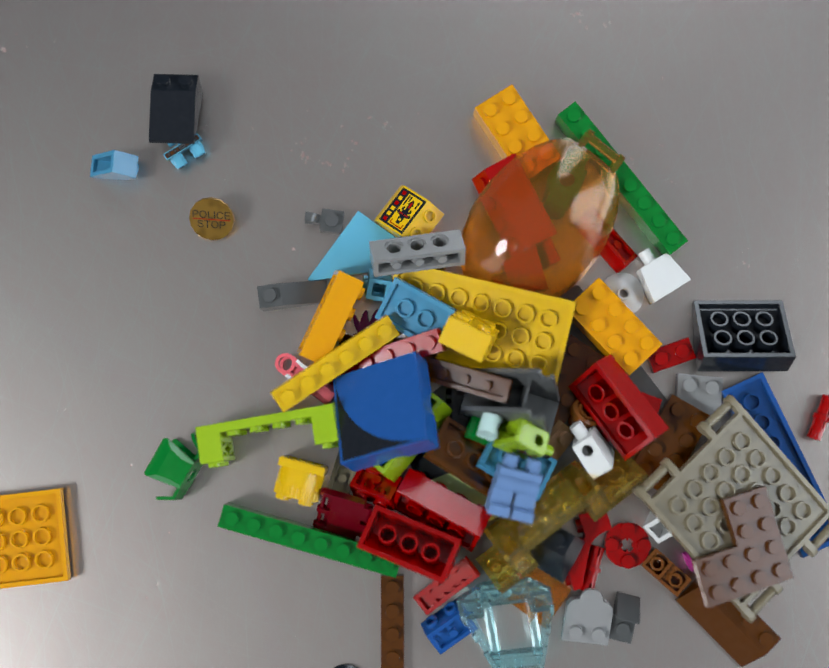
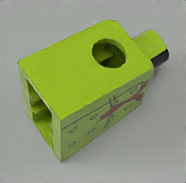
(523, 439)

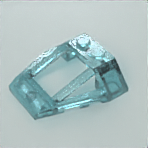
(479, 602)

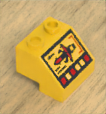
(408, 214)

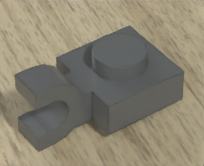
(330, 220)

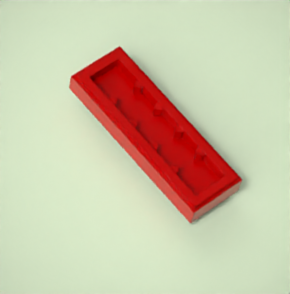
(436, 593)

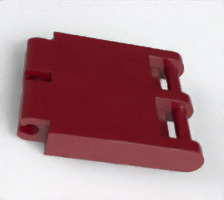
(342, 514)

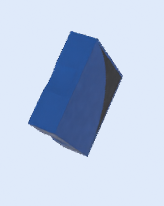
(384, 412)

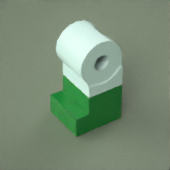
(484, 428)

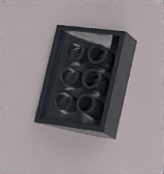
(742, 335)

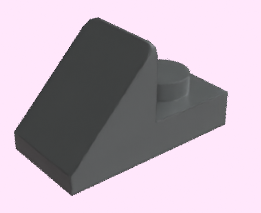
(625, 615)

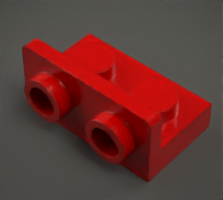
(375, 487)

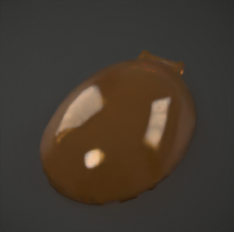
(544, 216)

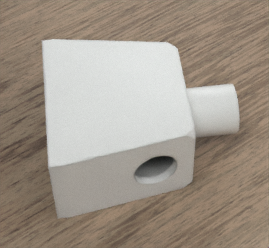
(659, 275)
(592, 449)

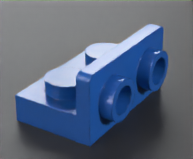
(445, 627)

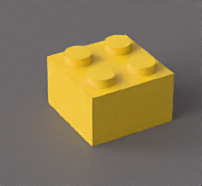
(469, 335)

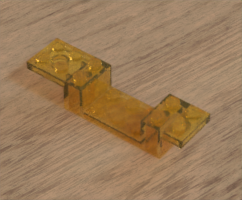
(561, 500)

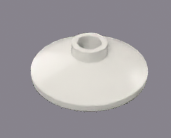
(631, 285)

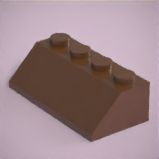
(725, 624)

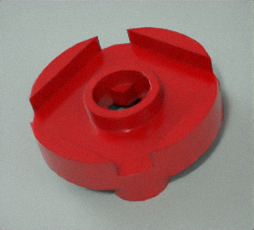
(613, 544)

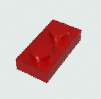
(671, 355)

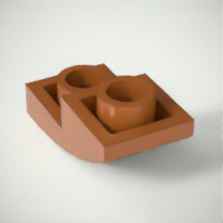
(666, 572)

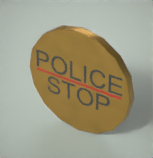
(211, 218)

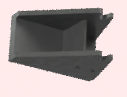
(531, 398)

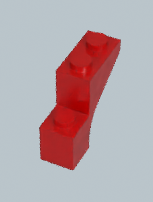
(589, 531)

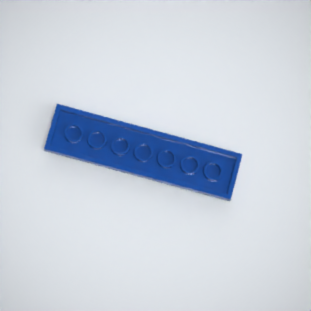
(762, 406)

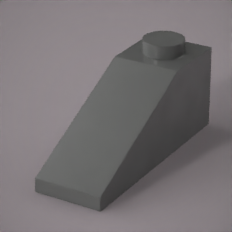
(290, 294)

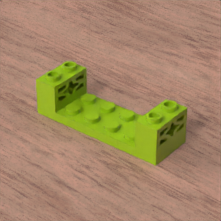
(216, 440)

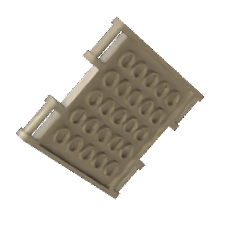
(729, 463)

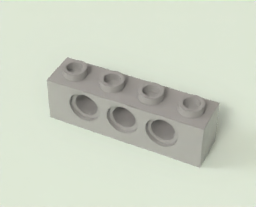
(417, 253)

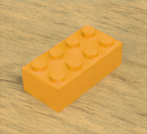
(509, 123)
(331, 316)
(613, 327)

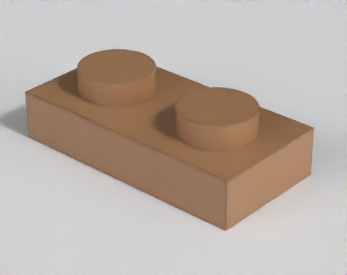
(560, 438)

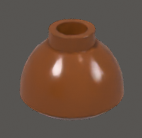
(578, 412)

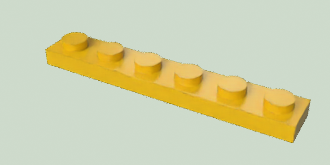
(334, 363)

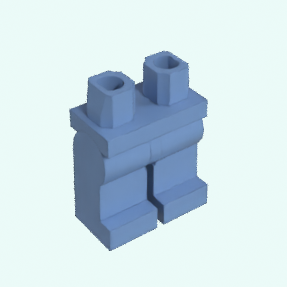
(514, 488)

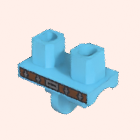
(176, 157)

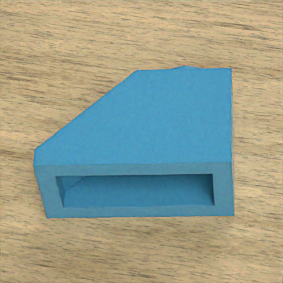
(114, 165)

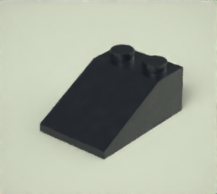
(174, 108)

